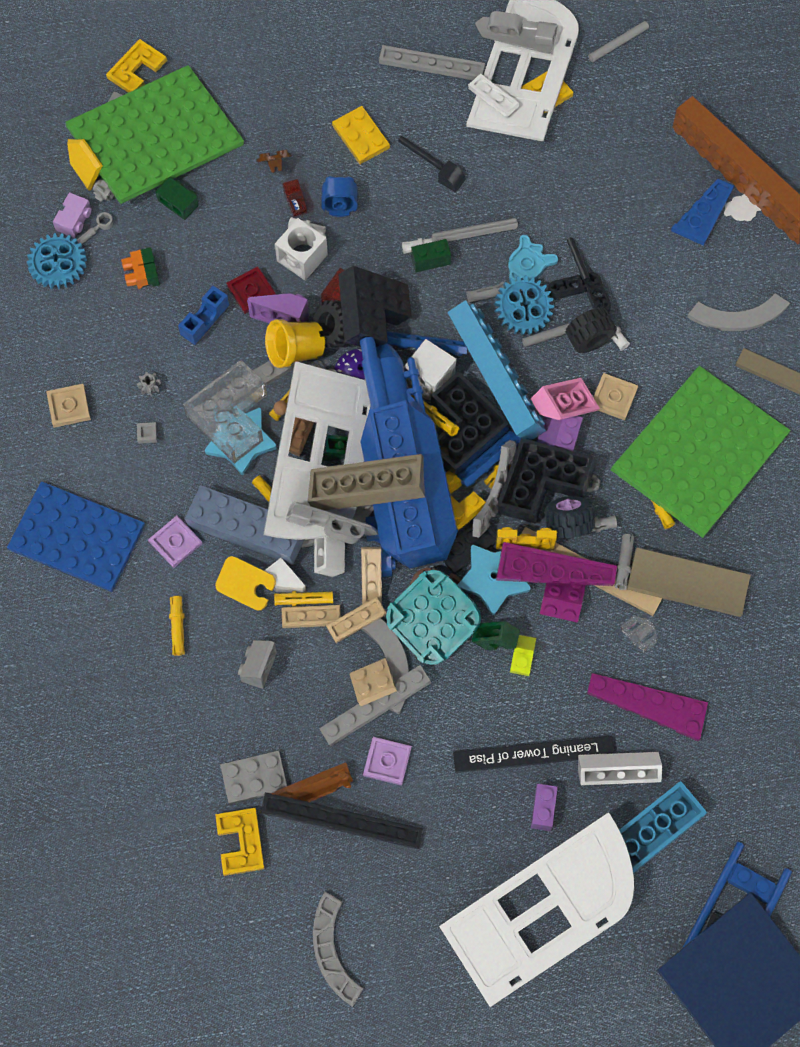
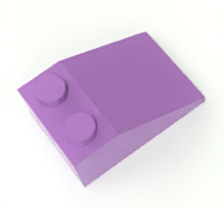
(281, 306)

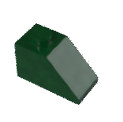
(334, 447)

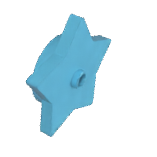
(264, 447)
(480, 583)

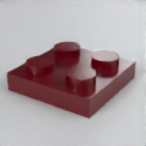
(249, 285)

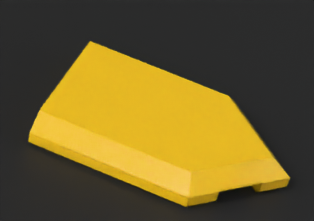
(84, 161)

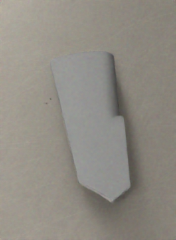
(514, 30)
(303, 514)

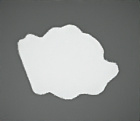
(741, 208)

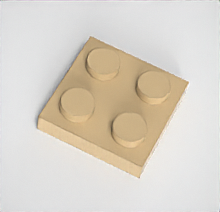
(614, 396)
(68, 405)
(373, 682)

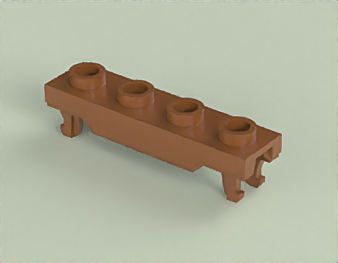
(319, 784)

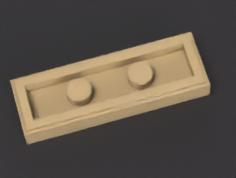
(371, 574)
(309, 616)
(356, 620)

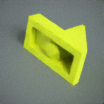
(523, 655)

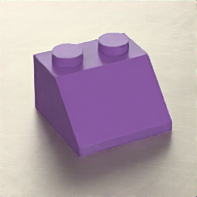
(561, 432)

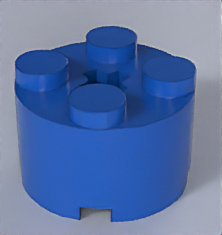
(339, 196)

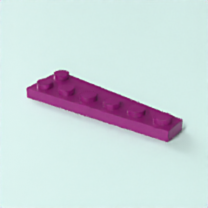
(540, 566)
(664, 708)

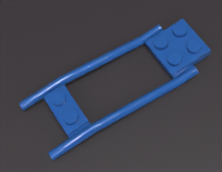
(746, 881)

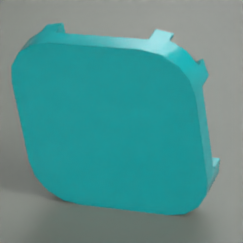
(433, 617)

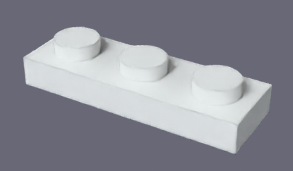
(493, 95)

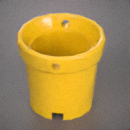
(293, 342)

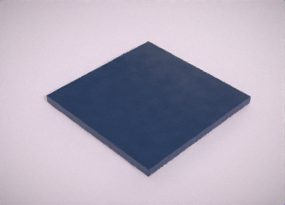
(738, 978)

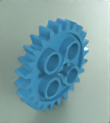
(56, 247)
(508, 307)

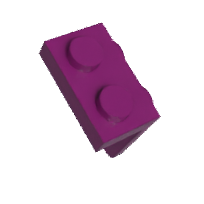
(563, 601)

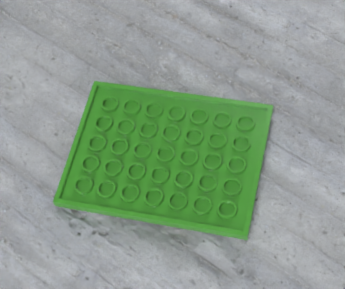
(155, 133)
(700, 451)

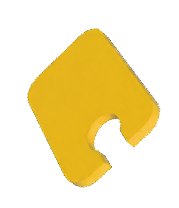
(240, 582)

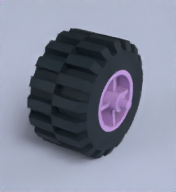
(570, 516)

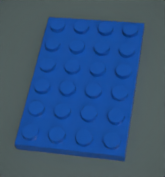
(76, 536)

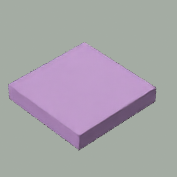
(175, 541)
(387, 761)

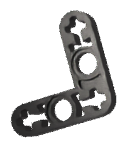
(589, 287)

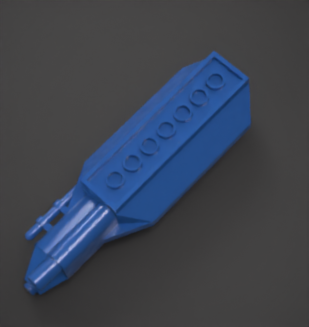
(398, 426)

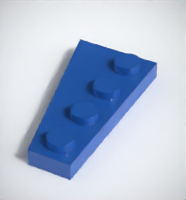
(704, 213)

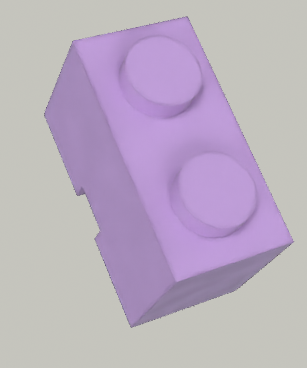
(72, 217)

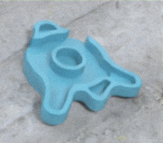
(529, 260)

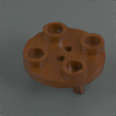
(275, 160)

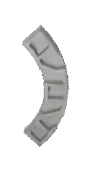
(739, 320)
(490, 509)
(392, 651)
(326, 954)

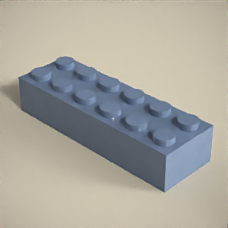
(238, 523)

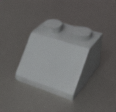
(258, 663)

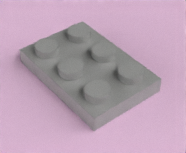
(253, 777)

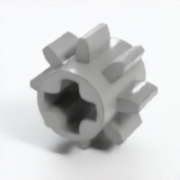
(102, 191)
(148, 378)

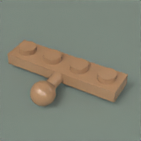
(300, 429)

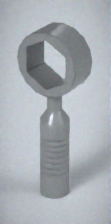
(92, 231)

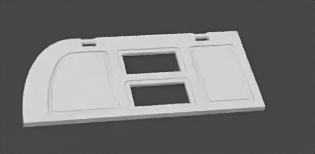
(528, 118)
(329, 401)
(588, 881)

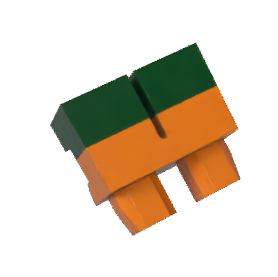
(144, 268)

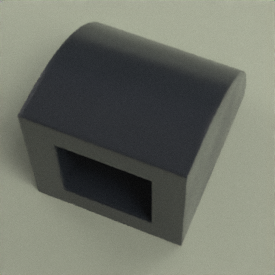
(451, 176)

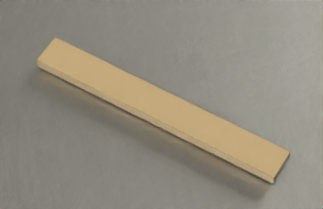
(641, 601)

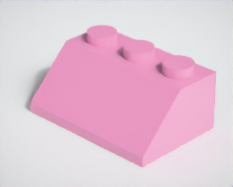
(564, 400)

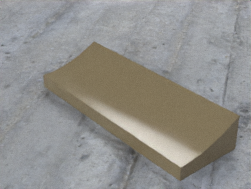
(367, 483)
(688, 582)

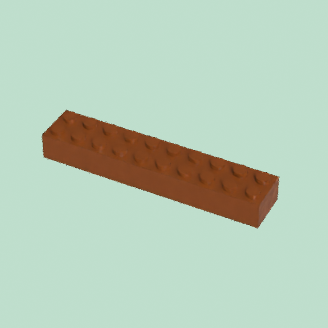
(739, 166)

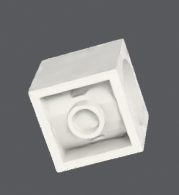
(301, 262)
(434, 367)

